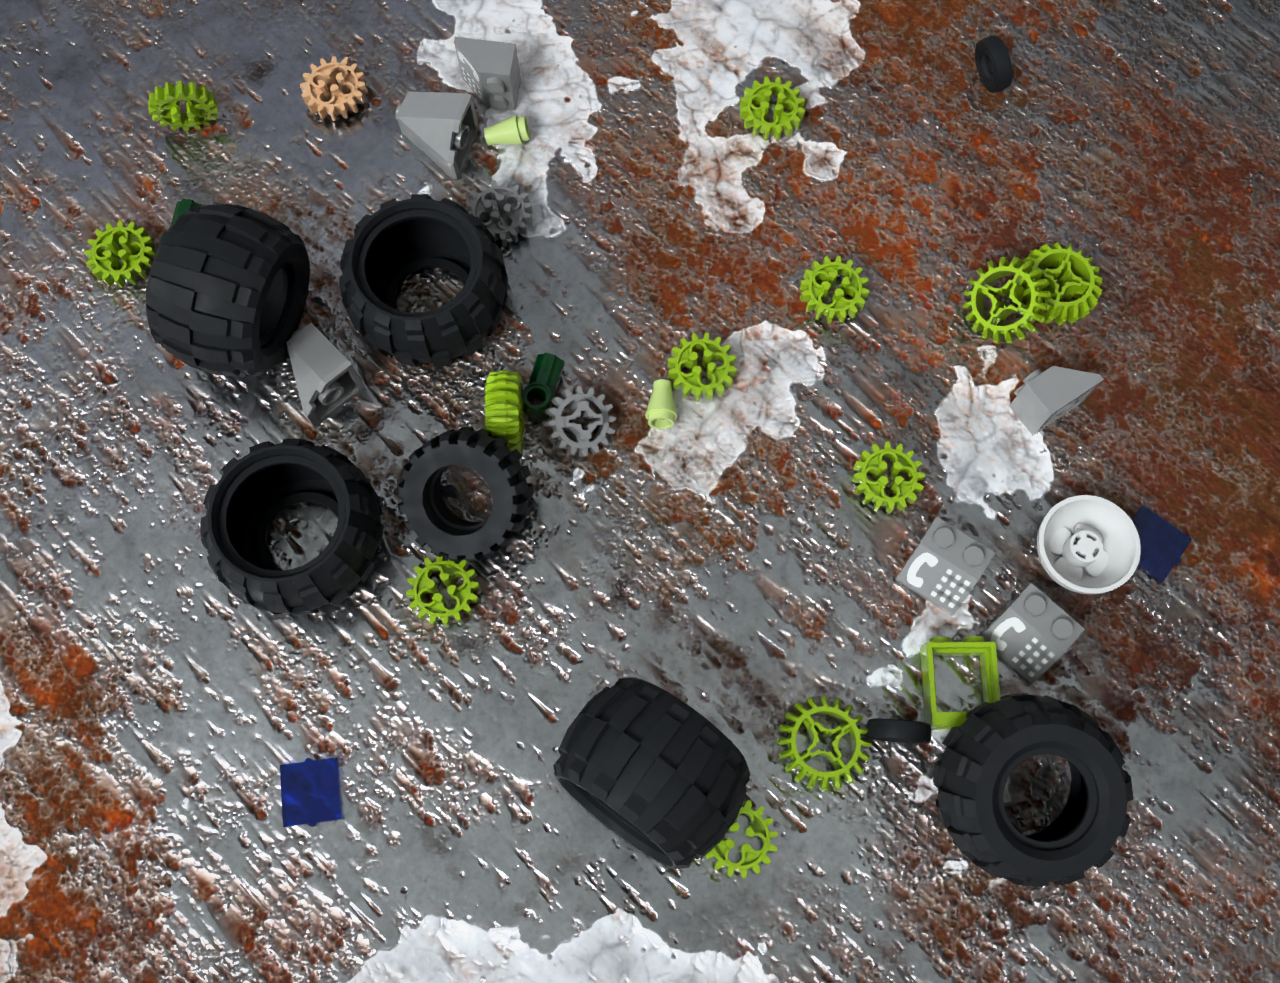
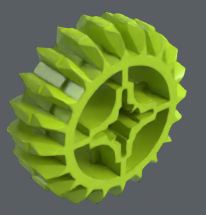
(1075, 279)
(1013, 290)
(505, 408)
(814, 729)

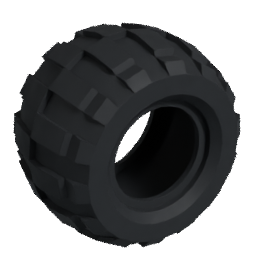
(415, 237)
(227, 289)
(261, 488)
(976, 770)
(653, 771)

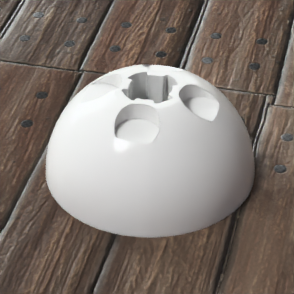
(1101, 536)

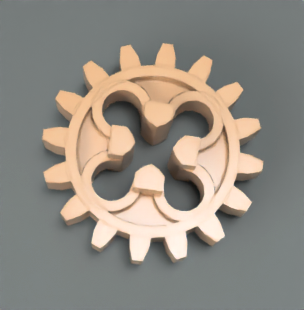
(348, 79)

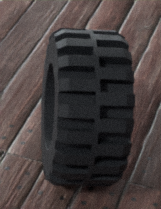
(433, 519)

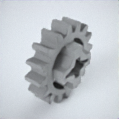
(580, 434)

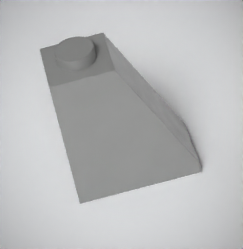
(440, 126)
(321, 374)

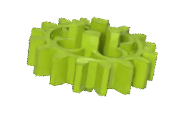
(786, 100)
(200, 105)
(107, 244)
(850, 285)
(688, 359)
(901, 463)
(437, 609)
(749, 857)

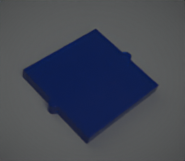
(1159, 543)
(310, 792)

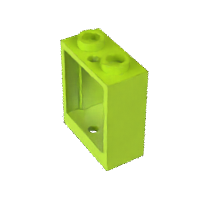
(969, 647)

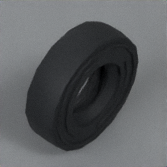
(993, 64)
(899, 730)

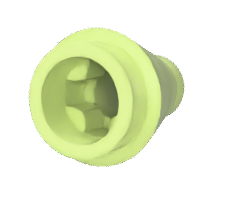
(508, 132)
(661, 407)

